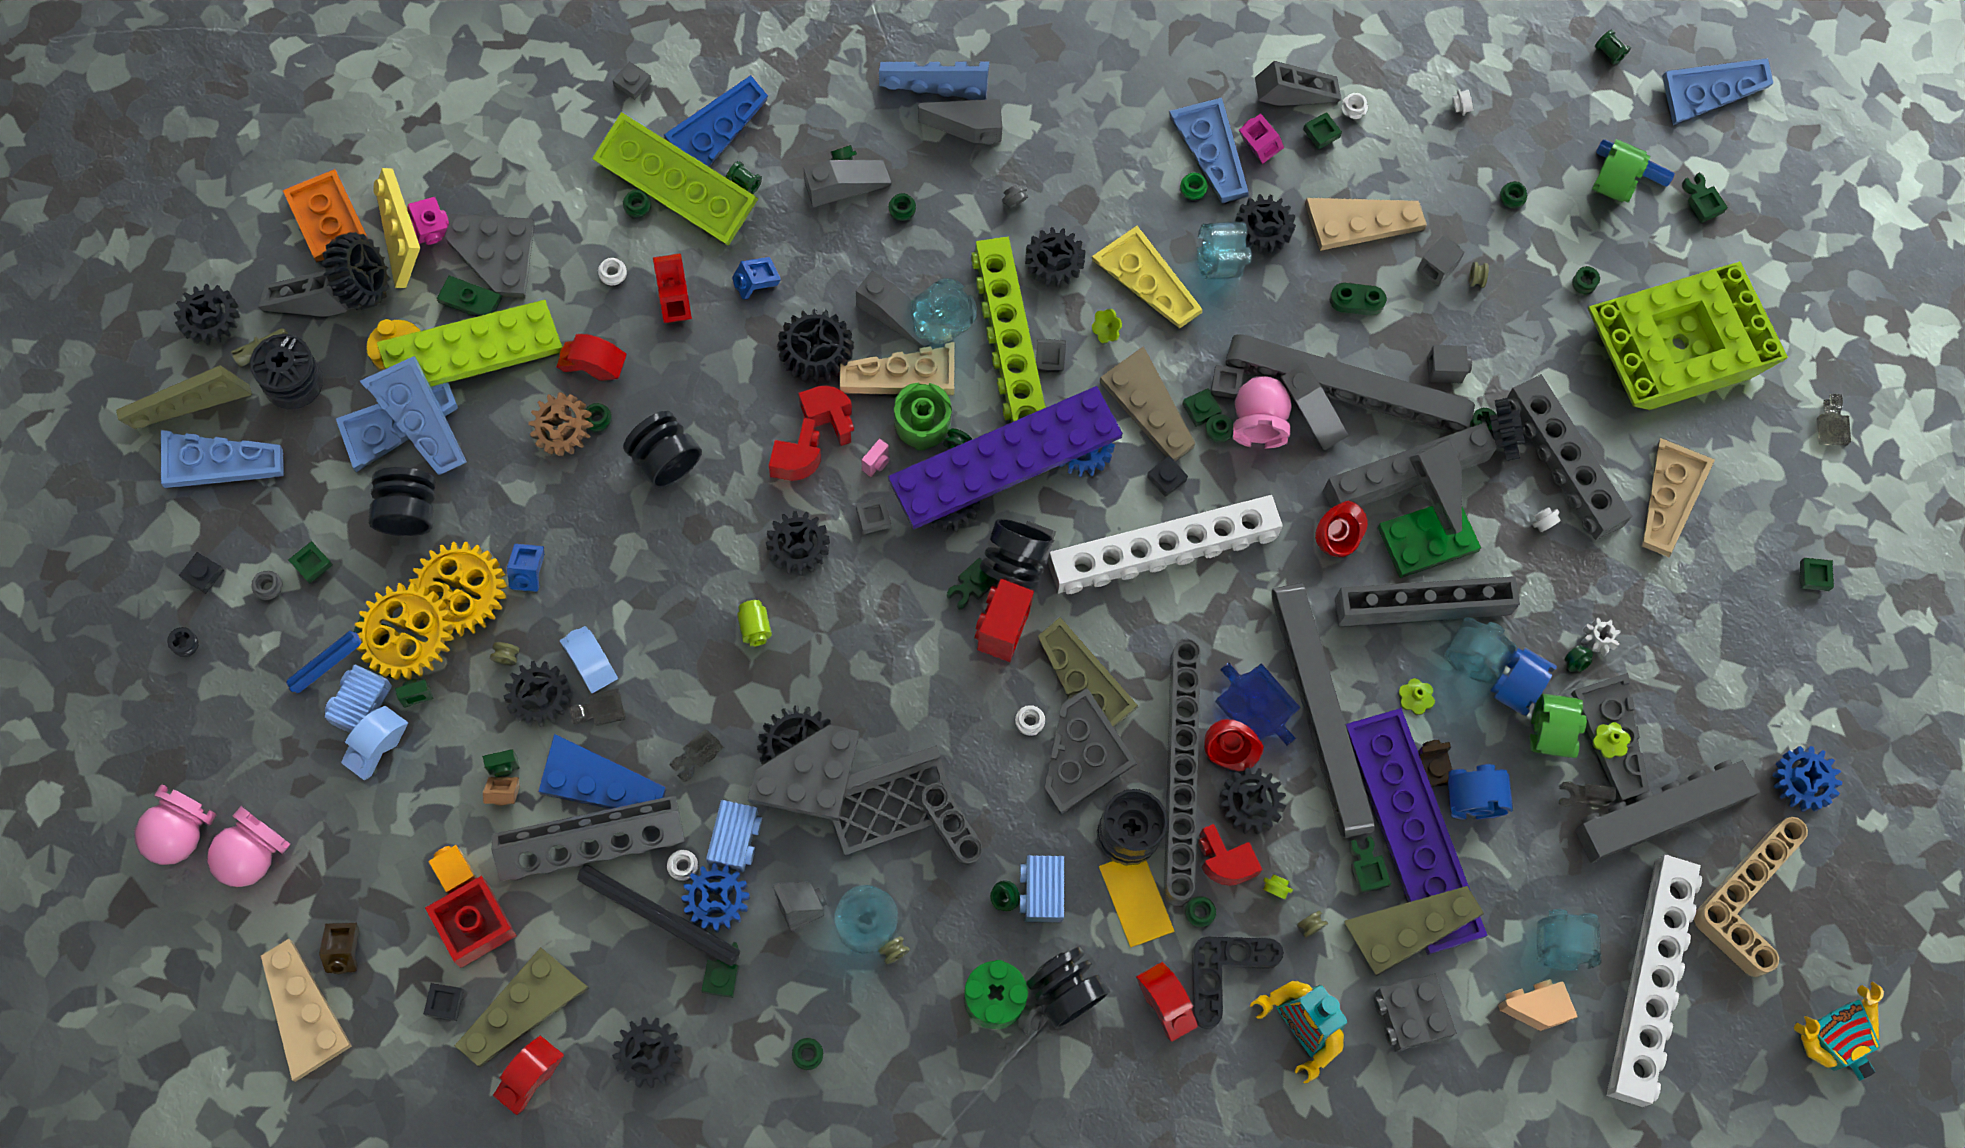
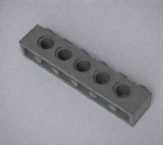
(1583, 464)
(572, 831)

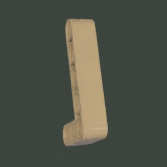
(1744, 889)

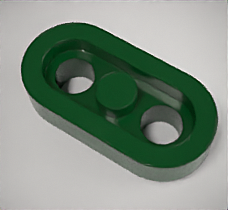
(1359, 299)

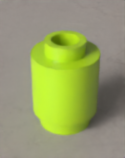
(754, 623)

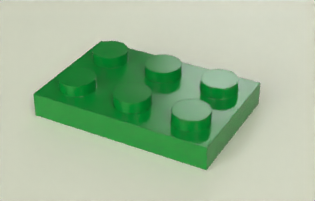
(1420, 542)

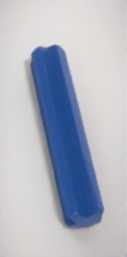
(1653, 171)
(323, 662)

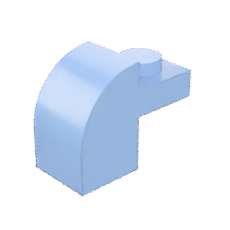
(588, 659)
(371, 738)

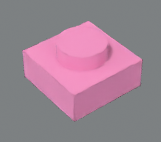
(876, 458)

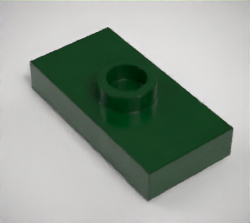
(468, 297)

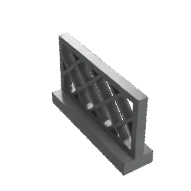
(884, 774)

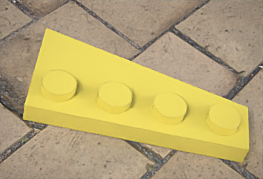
(397, 227)
(1144, 272)

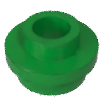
(1197, 180)

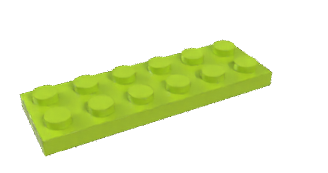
(675, 178)
(477, 343)

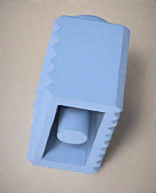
(358, 696)
(734, 835)
(1043, 889)

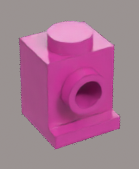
(1261, 138)

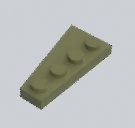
(1081, 670)

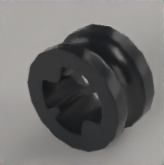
(173, 641)

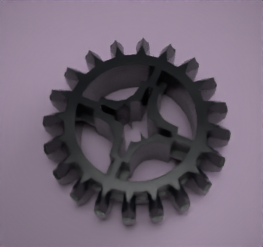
(356, 271)
(796, 336)
(785, 742)

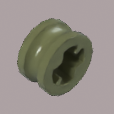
(1478, 274)
(504, 653)
(1312, 924)
(894, 950)

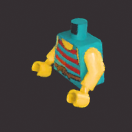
(1312, 1018)
(1845, 1034)

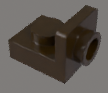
(1436, 761)
(339, 947)

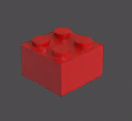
(1005, 619)
(470, 922)

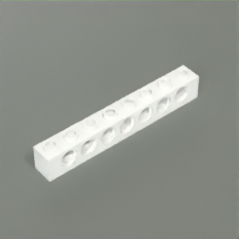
(1259, 511)
(1623, 1081)

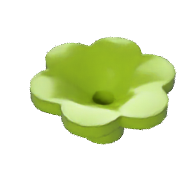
(1107, 325)
(1412, 700)
(1608, 744)

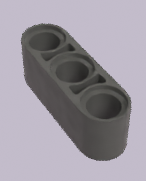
(963, 833)

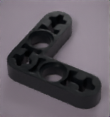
(1223, 959)

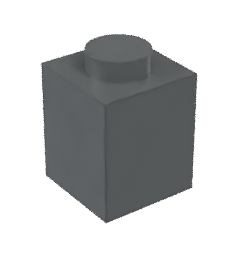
(1440, 260)
(1448, 364)

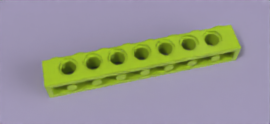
(998, 254)

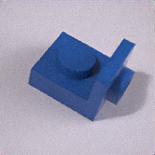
(755, 275)
(525, 567)

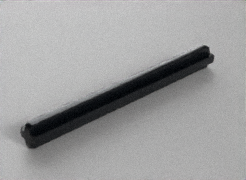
(658, 915)

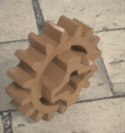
(554, 414)

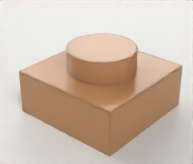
(501, 790)

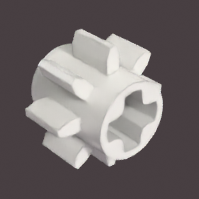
(1599, 628)

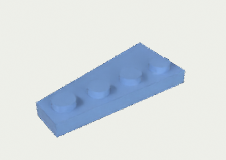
(946, 81)
(202, 460)

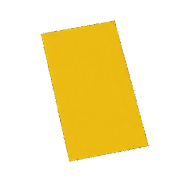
(1136, 901)

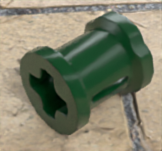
(1612, 47)
(744, 178)

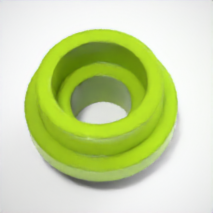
(1277, 886)

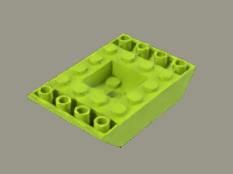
(1713, 315)

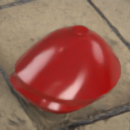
(1341, 529)
(1232, 745)

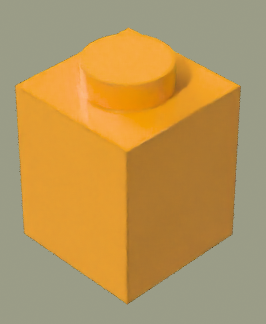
(451, 868)

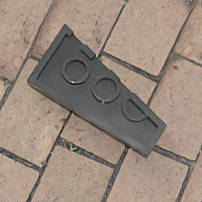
(1609, 703)

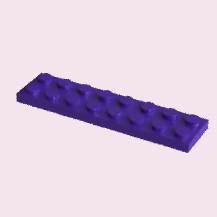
(1004, 457)
(1409, 815)

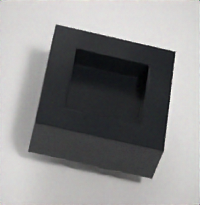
(1167, 476)
(201, 572)
(443, 1002)

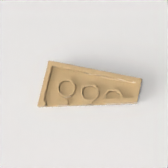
(1361, 220)
(900, 370)
(1674, 490)
(302, 1013)

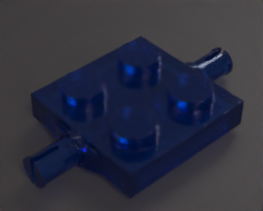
(1258, 702)

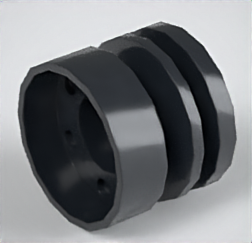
(286, 371)
(662, 449)
(402, 501)
(1017, 553)
(1147, 822)
(1067, 987)

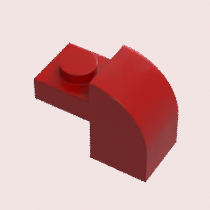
(672, 288)
(593, 356)
(829, 405)
(799, 460)
(1226, 866)
(1168, 999)
(526, 1073)

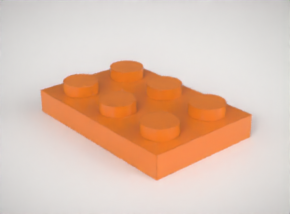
(322, 211)

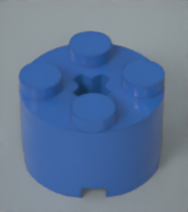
(1524, 680)
(1480, 792)

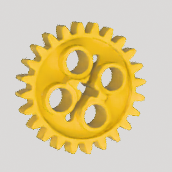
(469, 566)
(392, 655)

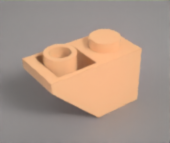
(1541, 1008)

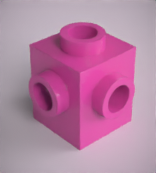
(428, 220)

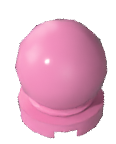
(1262, 413)
(171, 828)
(245, 851)

